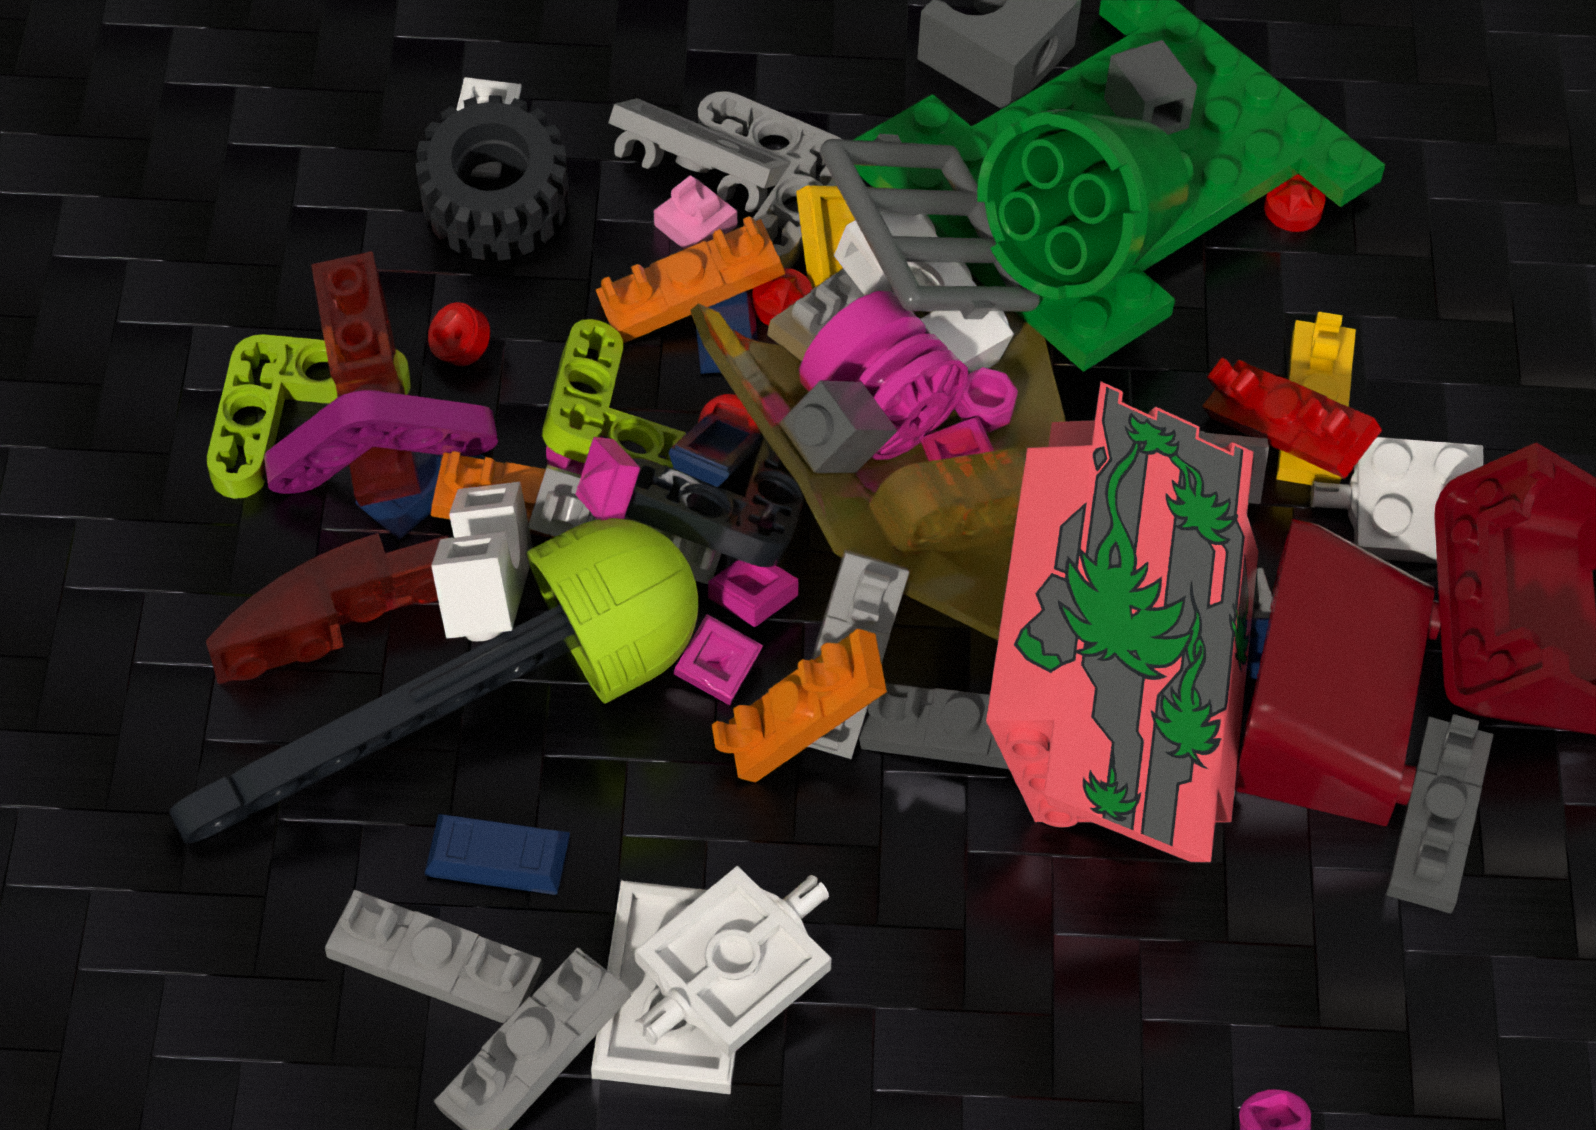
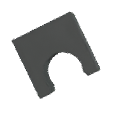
(1001, 51)

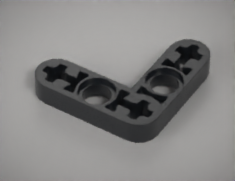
(664, 499)

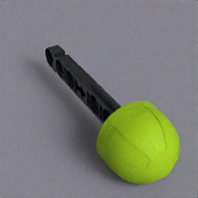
(613, 600)

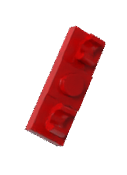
(1290, 416)

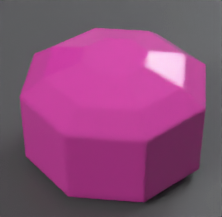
(989, 397)

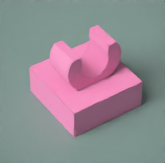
(694, 214)

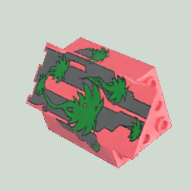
(1128, 628)

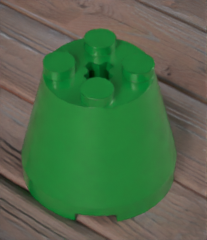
(1080, 198)

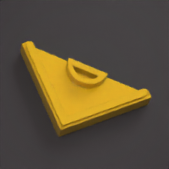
(822, 223)

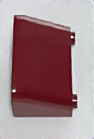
(1520, 590)
(1337, 680)

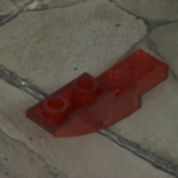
(364, 358)
(303, 609)

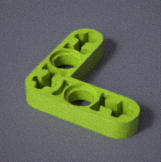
(280, 380)
(591, 412)

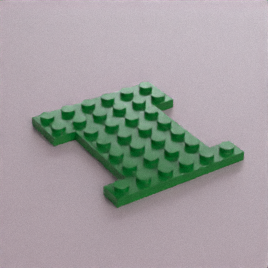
(1242, 144)

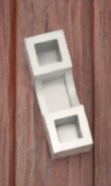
(973, 341)
(486, 562)

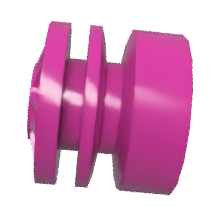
(896, 361)

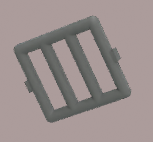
(896, 251)

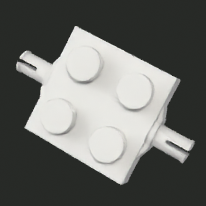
(1396, 495)
(732, 960)

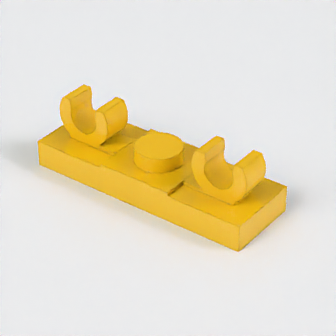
(1322, 362)

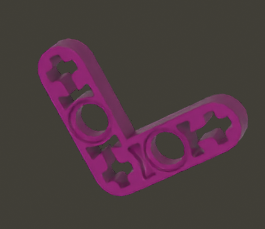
(371, 420)

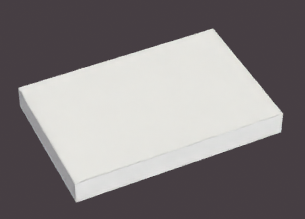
(685, 1053)

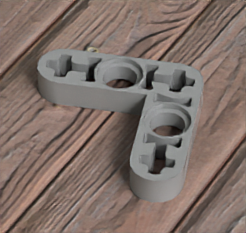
(802, 152)

